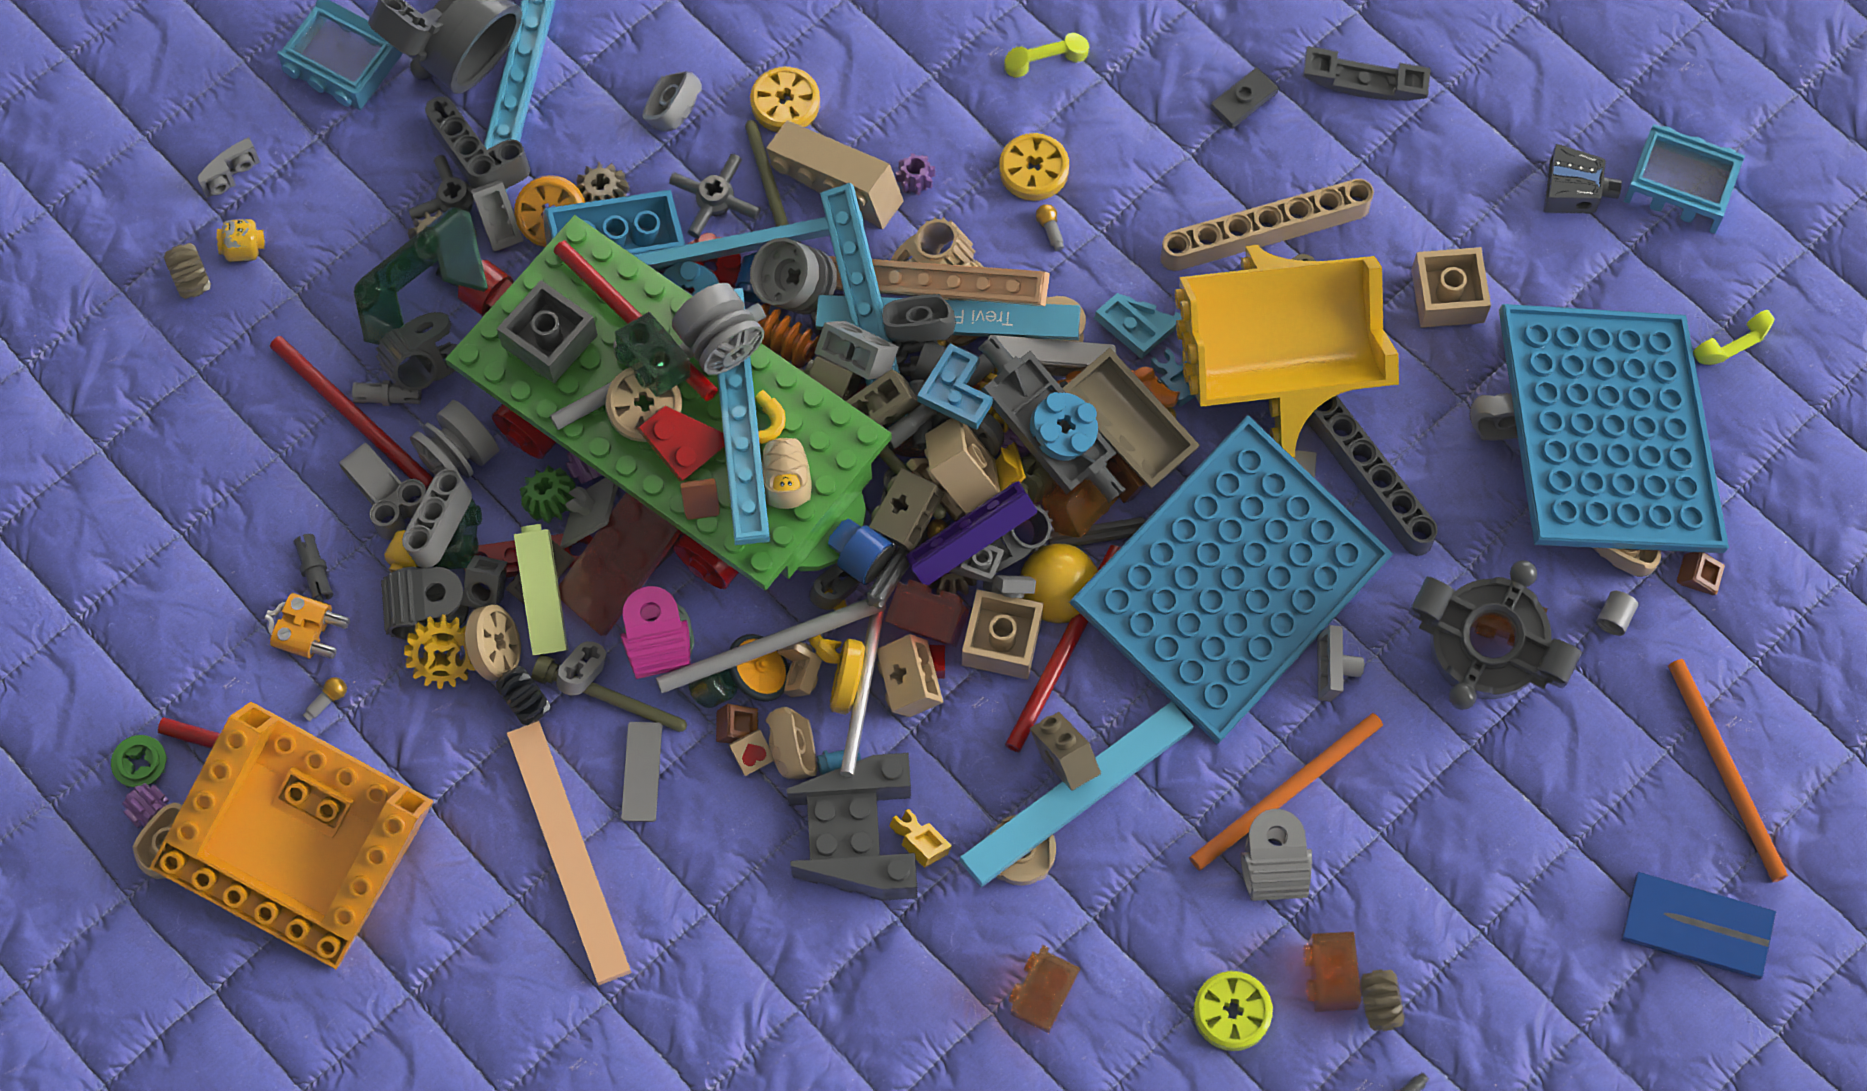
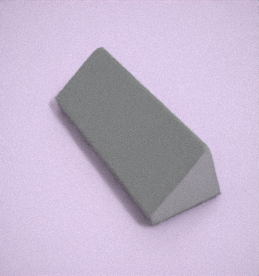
(1056, 355)

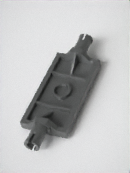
(1017, 392)

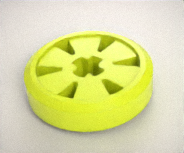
(1214, 1022)

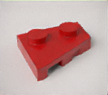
(681, 440)

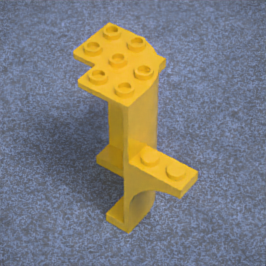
(1285, 335)

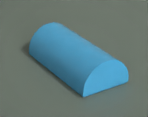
(634, 222)

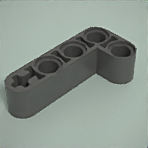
(475, 162)

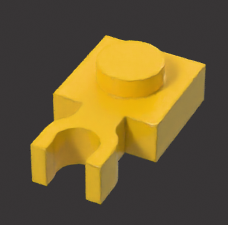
(922, 840)

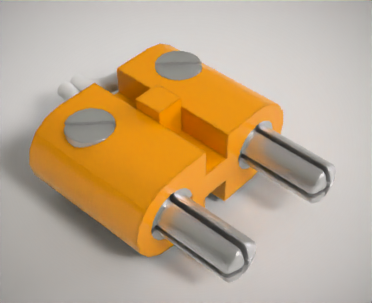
(302, 625)

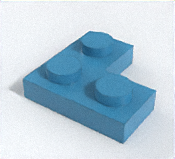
(948, 389)

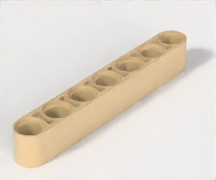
(1276, 213)

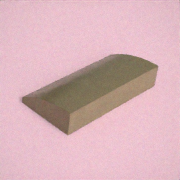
(1133, 419)

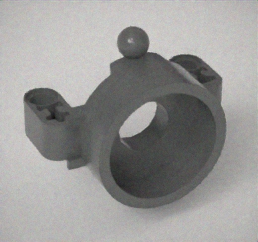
(453, 40)
(1534, 654)

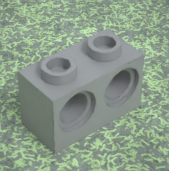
(856, 349)

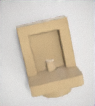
(803, 670)

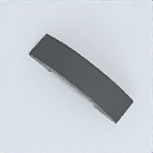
(1365, 79)

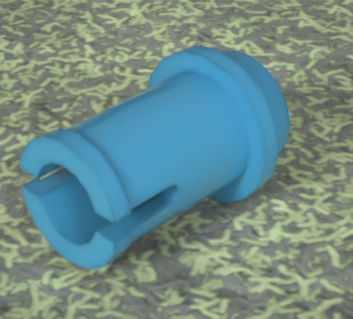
(831, 761)

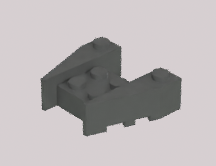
(847, 833)

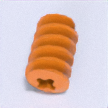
(787, 340)

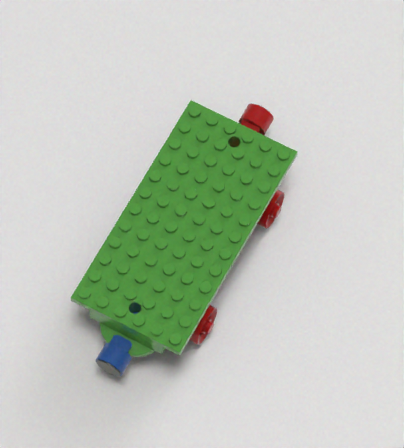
(834, 434)

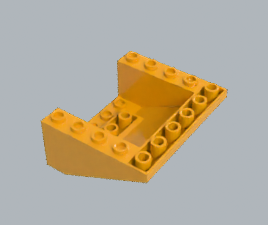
(290, 833)

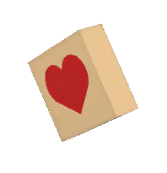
(751, 752)

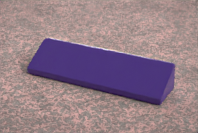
(971, 533)

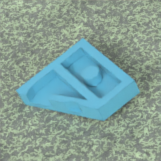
(1136, 323)

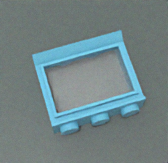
(338, 54)
(1685, 174)

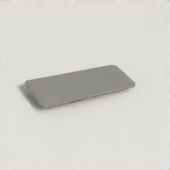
(641, 771)

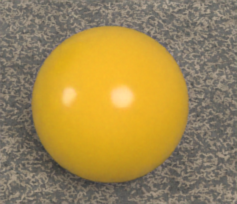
(1059, 576)

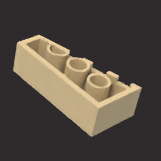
(829, 164)

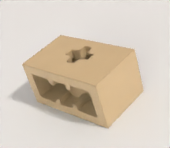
(909, 676)

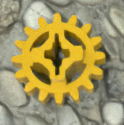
(434, 665)

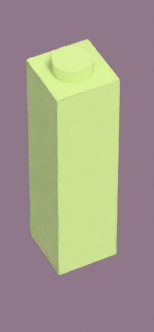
(540, 590)

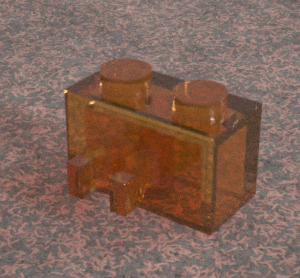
(1077, 510)
(1333, 971)

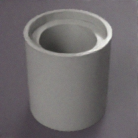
(1617, 613)

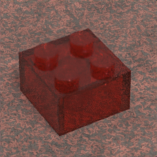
(927, 614)

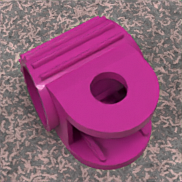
(657, 644)

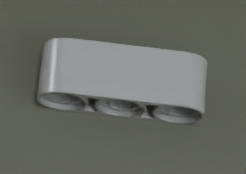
(437, 518)

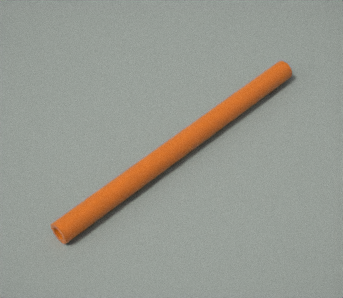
(1728, 771)
(1287, 790)

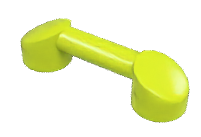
(1017, 60)
(1711, 353)

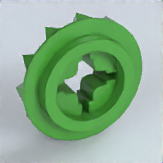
(134, 748)

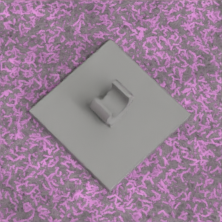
(589, 510)

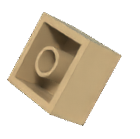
(1450, 287)
(961, 465)
(1002, 634)

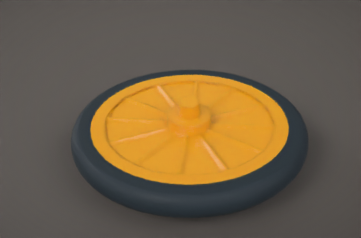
(761, 677)

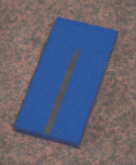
(1699, 925)

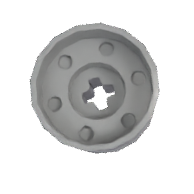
(792, 275)
(717, 328)
(459, 440)

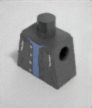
(1577, 182)

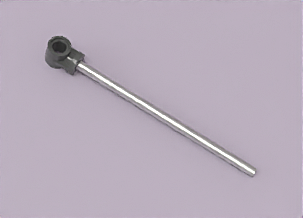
(862, 694)

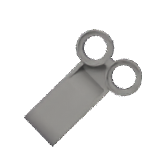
(382, 490)

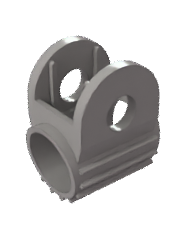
(1274, 870)

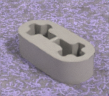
(575, 665)

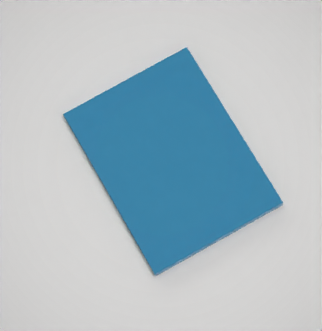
(1611, 430)
(1231, 579)

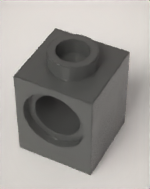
(485, 571)

